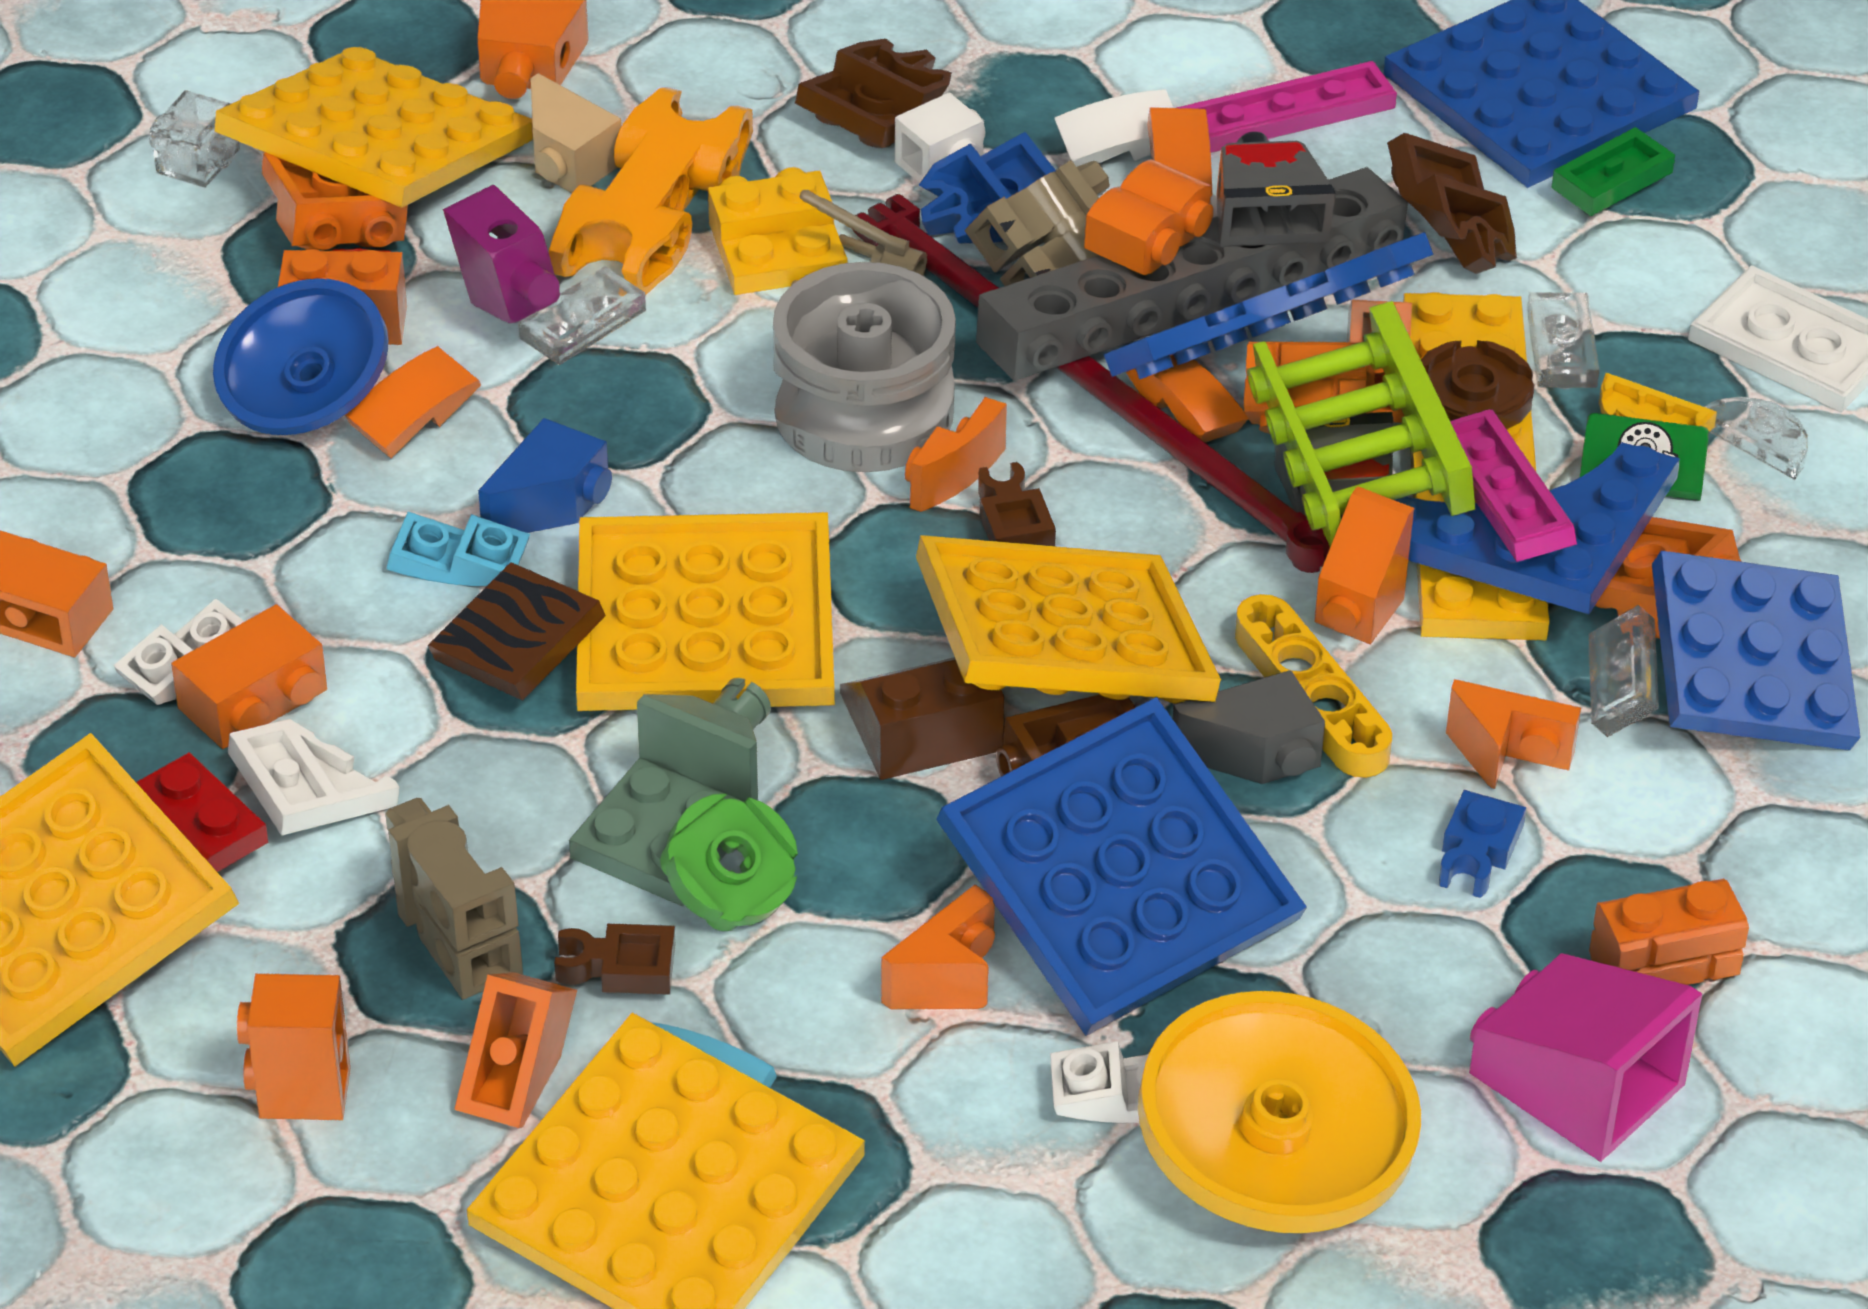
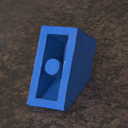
(547, 480)

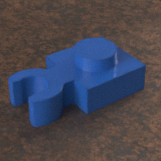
(1479, 837)

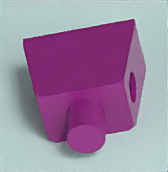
(505, 274)

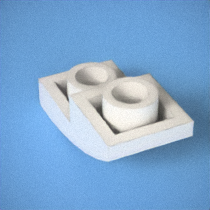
(1110, 127)
(149, 662)
(1097, 1083)

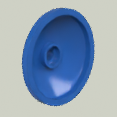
(300, 356)

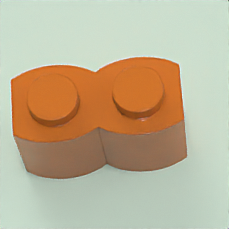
(1148, 217)

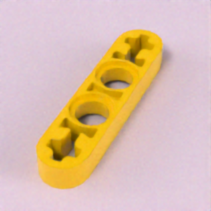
(1322, 680)

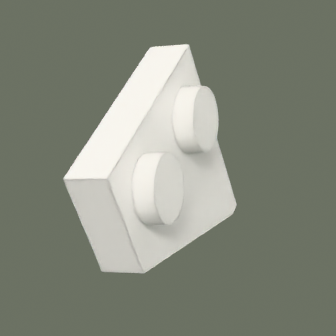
(304, 779)

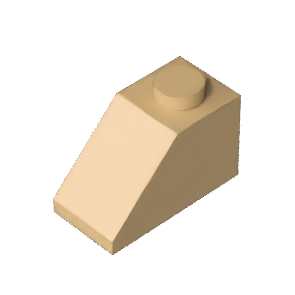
(570, 136)

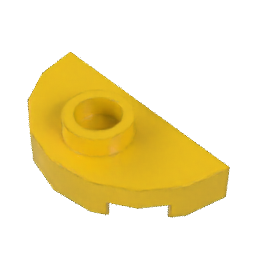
(1634, 400)

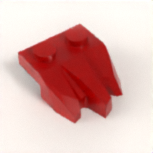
(205, 811)

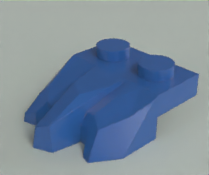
(972, 182)

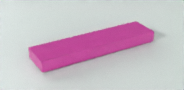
(1298, 104)
(1511, 489)

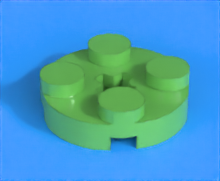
(705, 885)

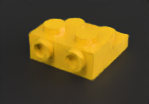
(769, 232)

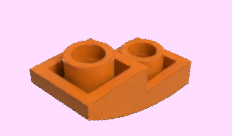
(1181, 141)
(410, 397)
(1194, 399)
(953, 459)

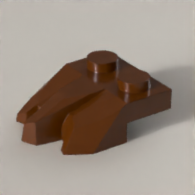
(872, 88)
(1451, 197)

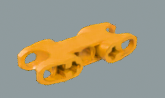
(642, 210)

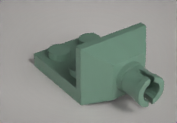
(684, 755)

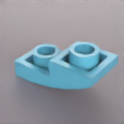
(455, 555)

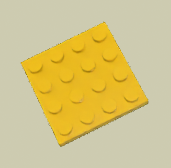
(375, 126)
(706, 605)
(1066, 620)
(89, 893)
(665, 1178)

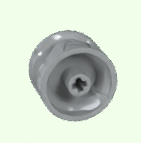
(863, 365)

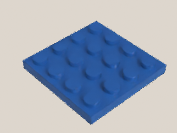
(1539, 84)
(1121, 865)

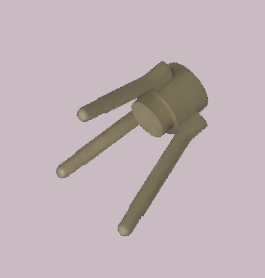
(889, 249)

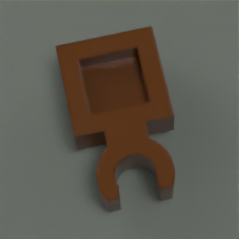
(1012, 512)
(627, 959)

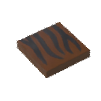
(516, 630)

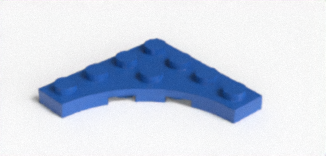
(1269, 309)
(1608, 515)

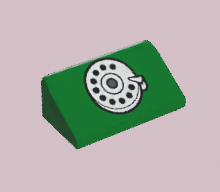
(1682, 441)

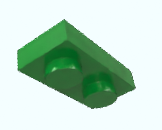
(1613, 171)

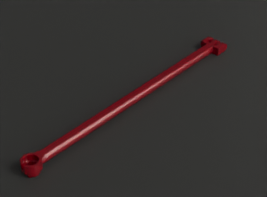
(1304, 546)

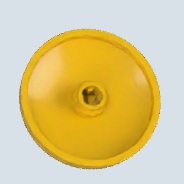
(1279, 1112)

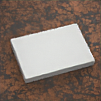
(1788, 337)

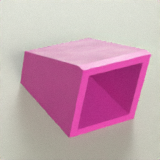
(1588, 1048)

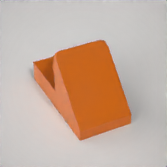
(1501, 723)
(943, 958)

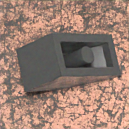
(1255, 729)

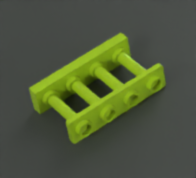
(1403, 387)

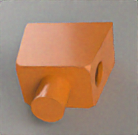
(529, 39)

